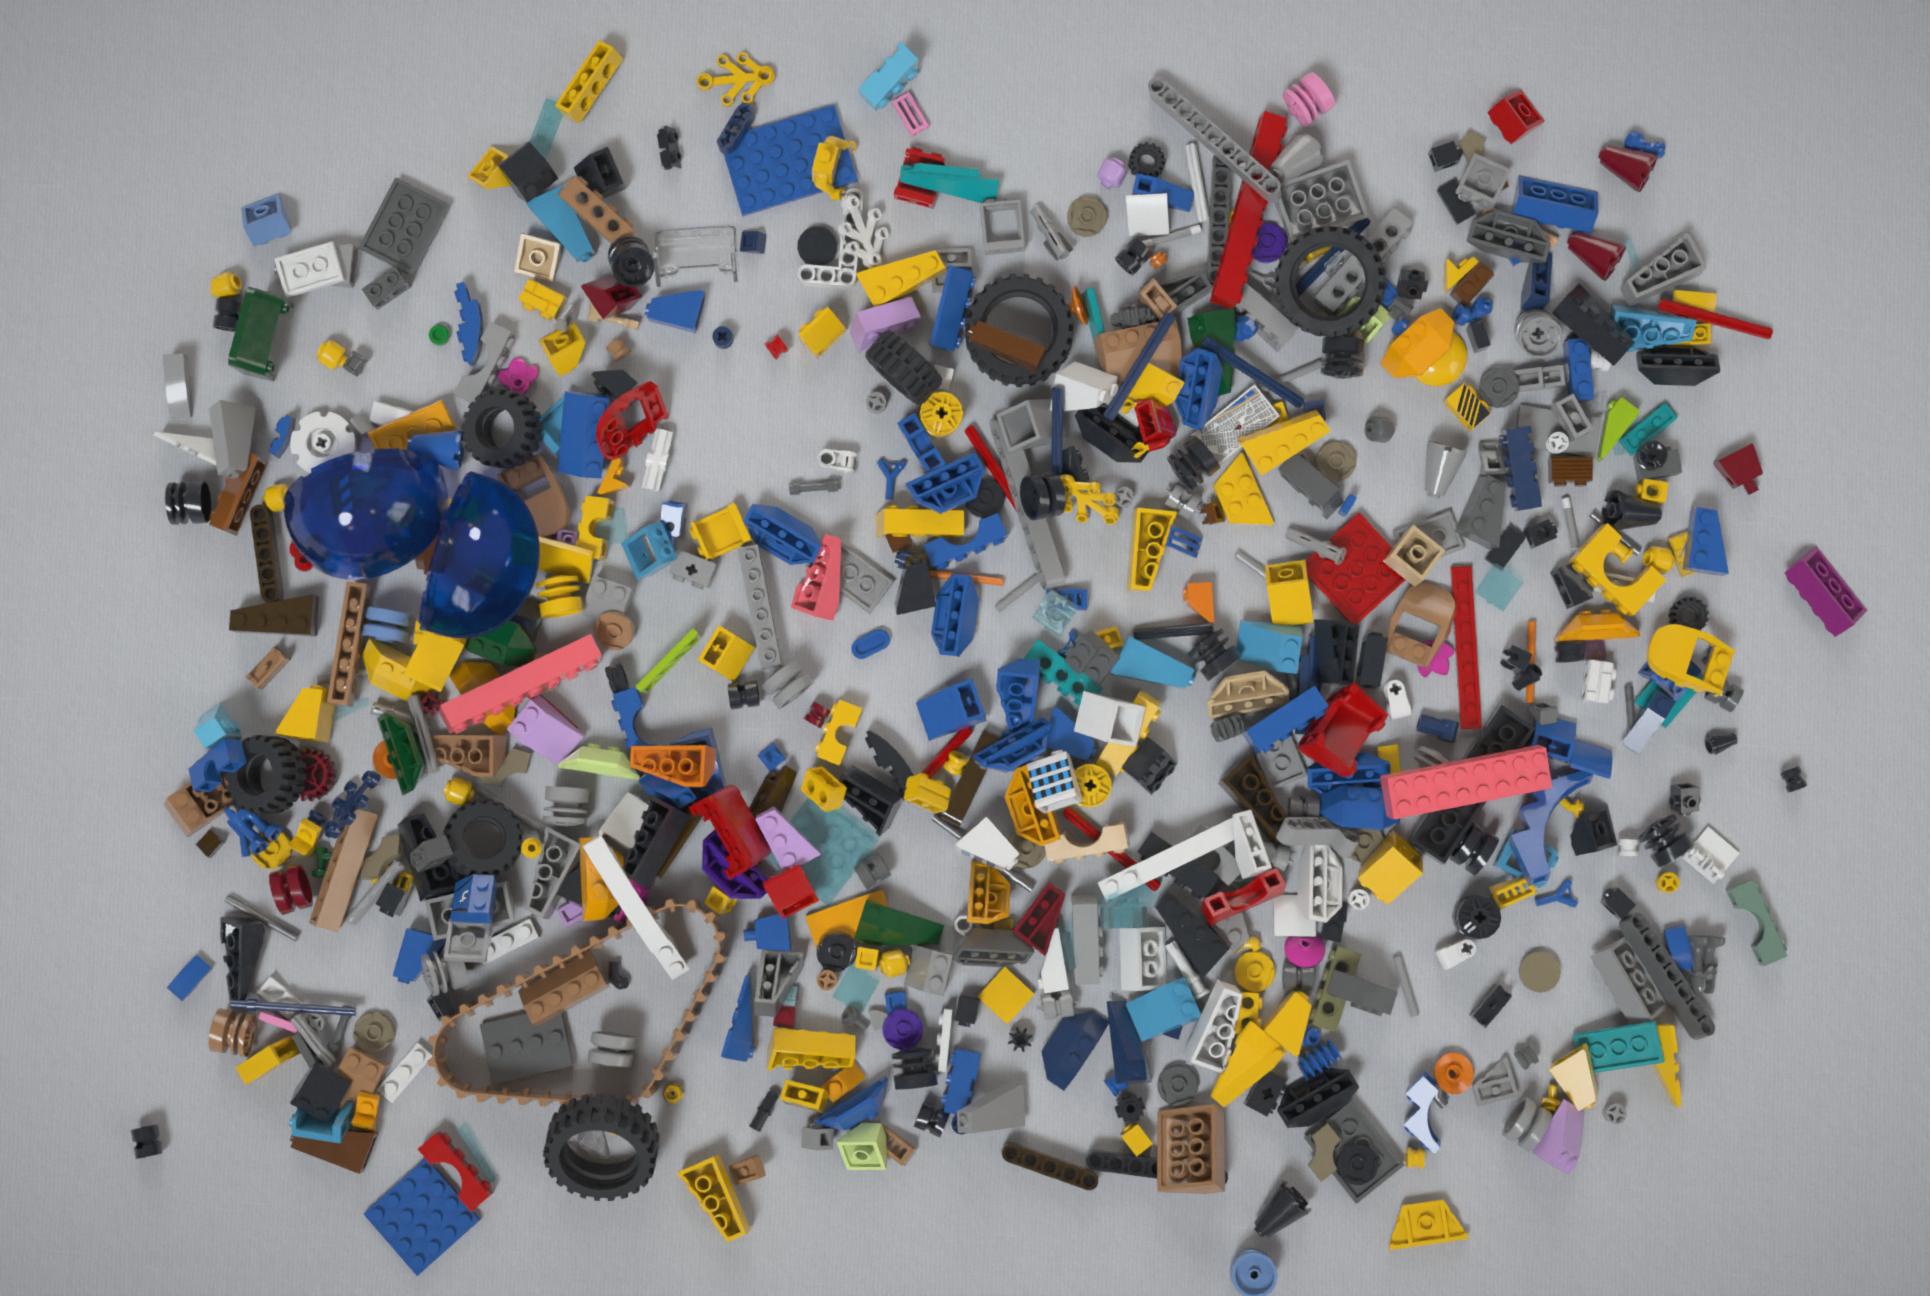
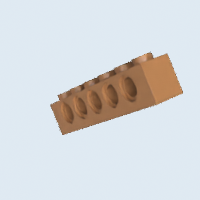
(349, 644)

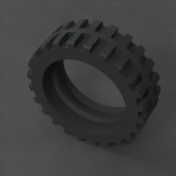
(1286, 281)
(1045, 296)
(594, 1178)

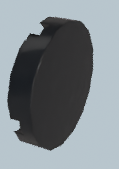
(817, 246)
(988, 499)
(836, 951)
(1357, 1164)

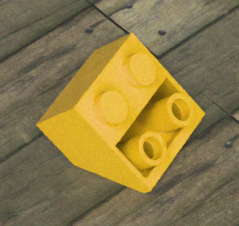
(821, 332)
(726, 653)

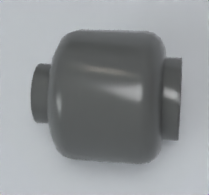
(1379, 429)

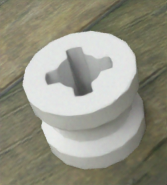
(1560, 440)
(1628, 847)
(1361, 898)

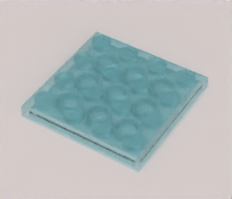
(841, 847)

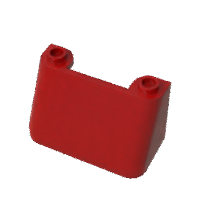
(1342, 731)
(735, 828)

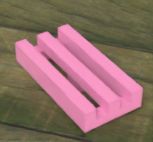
(918, 129)
(277, 1020)

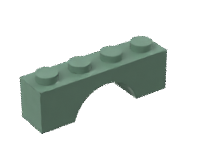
(1768, 945)

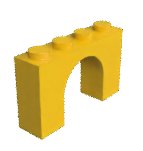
(1590, 562)

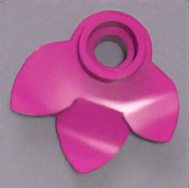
(517, 373)
(1439, 663)

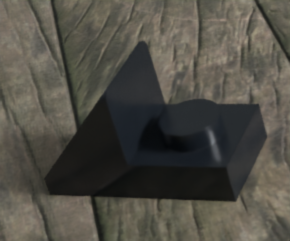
(1333, 928)

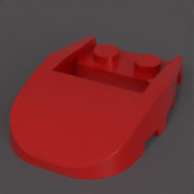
(611, 430)

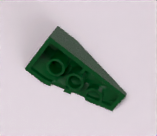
(1221, 328)

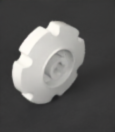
(313, 431)

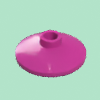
(1302, 955)

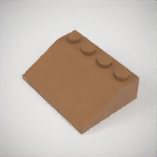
(1121, 348)
(1191, 1150)

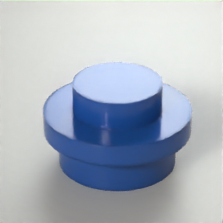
(1311, 1036)

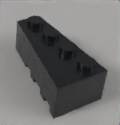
(1593, 324)
(653, 841)
(1191, 874)
(434, 881)
(1193, 936)

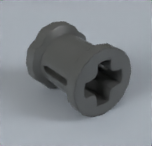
(355, 363)

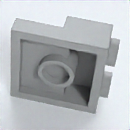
(1482, 182)
(467, 942)

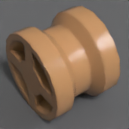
(618, 349)
(827, 980)

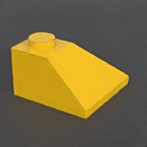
(487, 172)
(564, 349)
(1156, 385)

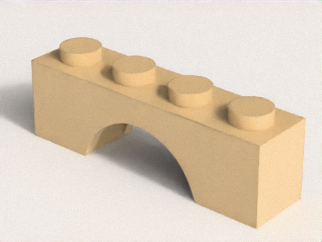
(1113, 838)

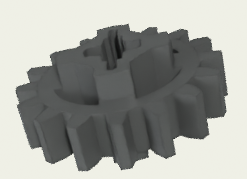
(1132, 316)

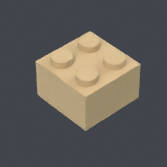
(1414, 555)

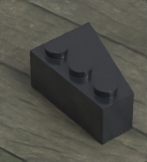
(1336, 650)

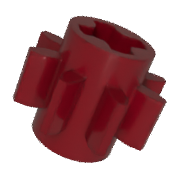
(425, 700)

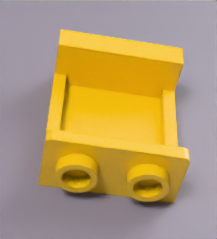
(720, 533)

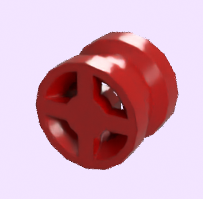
(776, 347)

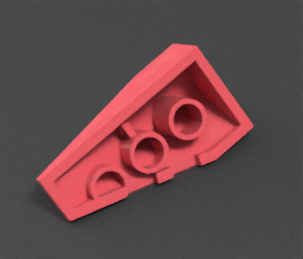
(821, 586)

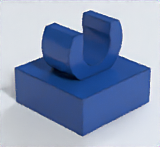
(771, 757)

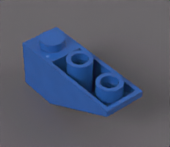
(1177, 197)

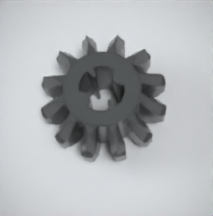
(1227, 728)

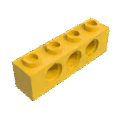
(588, 82)

